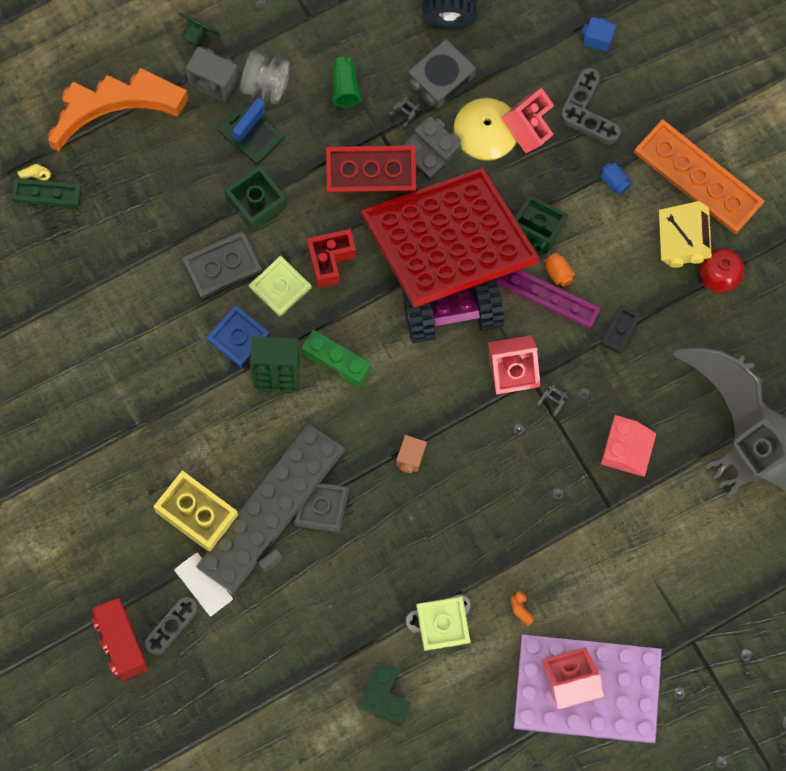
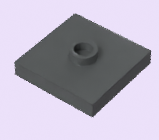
(323, 508)

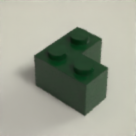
(378, 697)

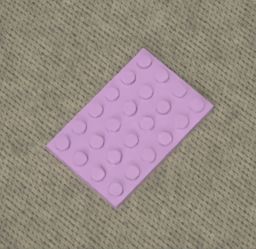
(628, 686)

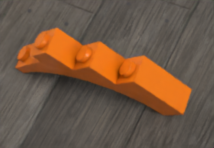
(112, 95)

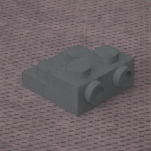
(433, 146)

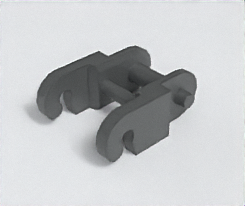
(399, 106)
(560, 403)

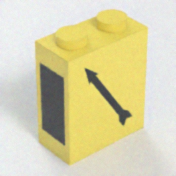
(685, 234)

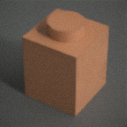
(411, 454)

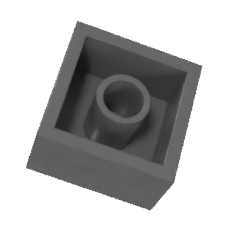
(212, 74)

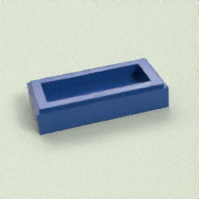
(248, 120)

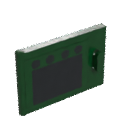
(258, 141)

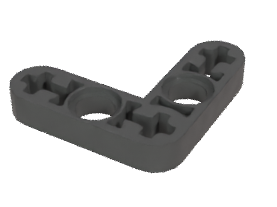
(579, 109)

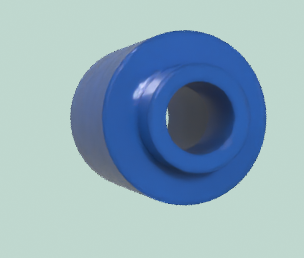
(615, 178)

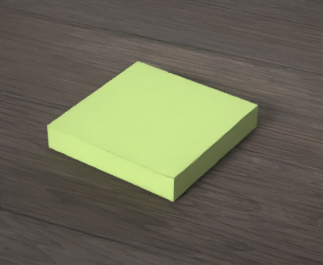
(280, 286)
(443, 623)

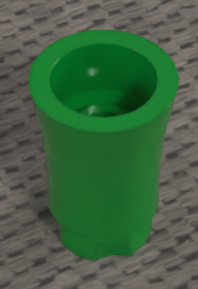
(345, 83)

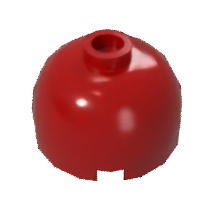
(722, 271)

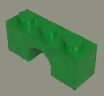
(346, 363)

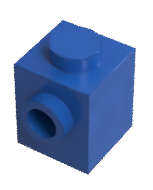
(598, 33)

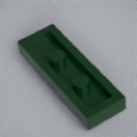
(46, 192)

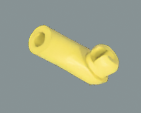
(35, 171)

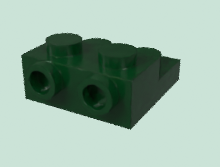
(540, 223)

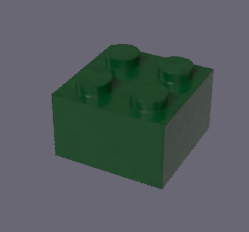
(256, 198)

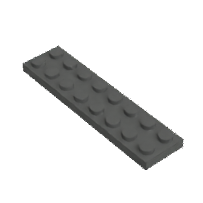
(271, 508)

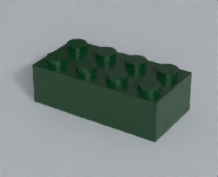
(275, 364)

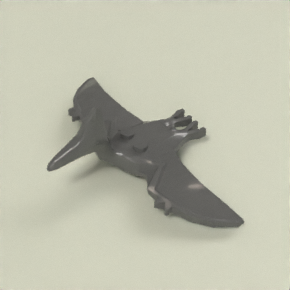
(759, 431)

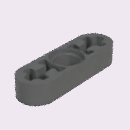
(181, 626)

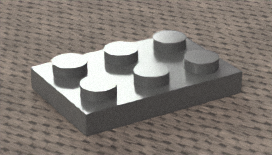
(222, 264)

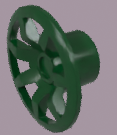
(196, 30)

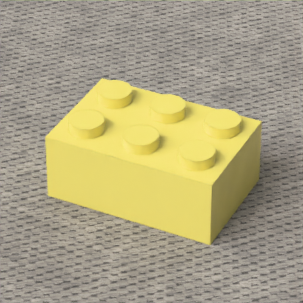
(195, 511)

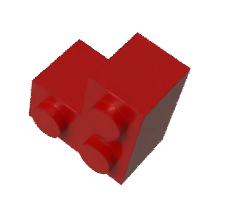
(326, 252)

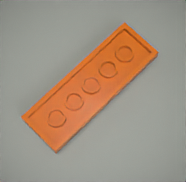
(699, 176)

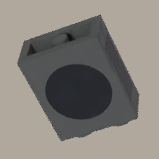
(441, 74)

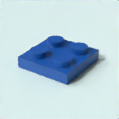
(234, 335)

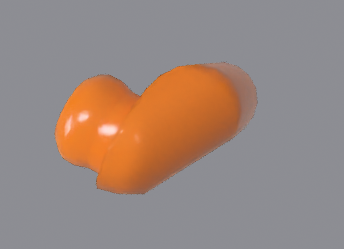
(518, 609)

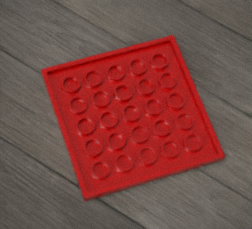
(449, 237)

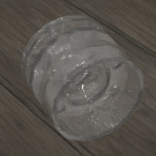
(261, 75)

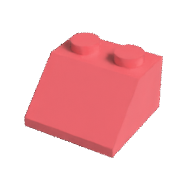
(514, 364)
(628, 446)
(572, 678)

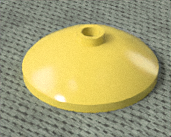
(481, 140)

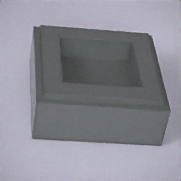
(270, 561)

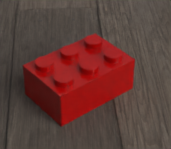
(119, 640)

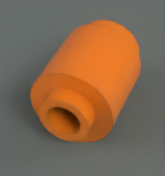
(559, 270)

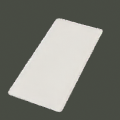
(205, 590)

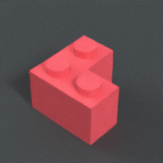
(526, 121)

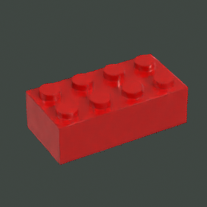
(371, 169)

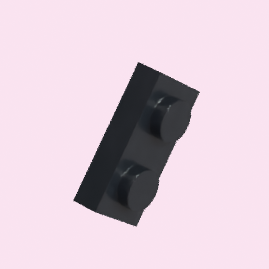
(621, 329)

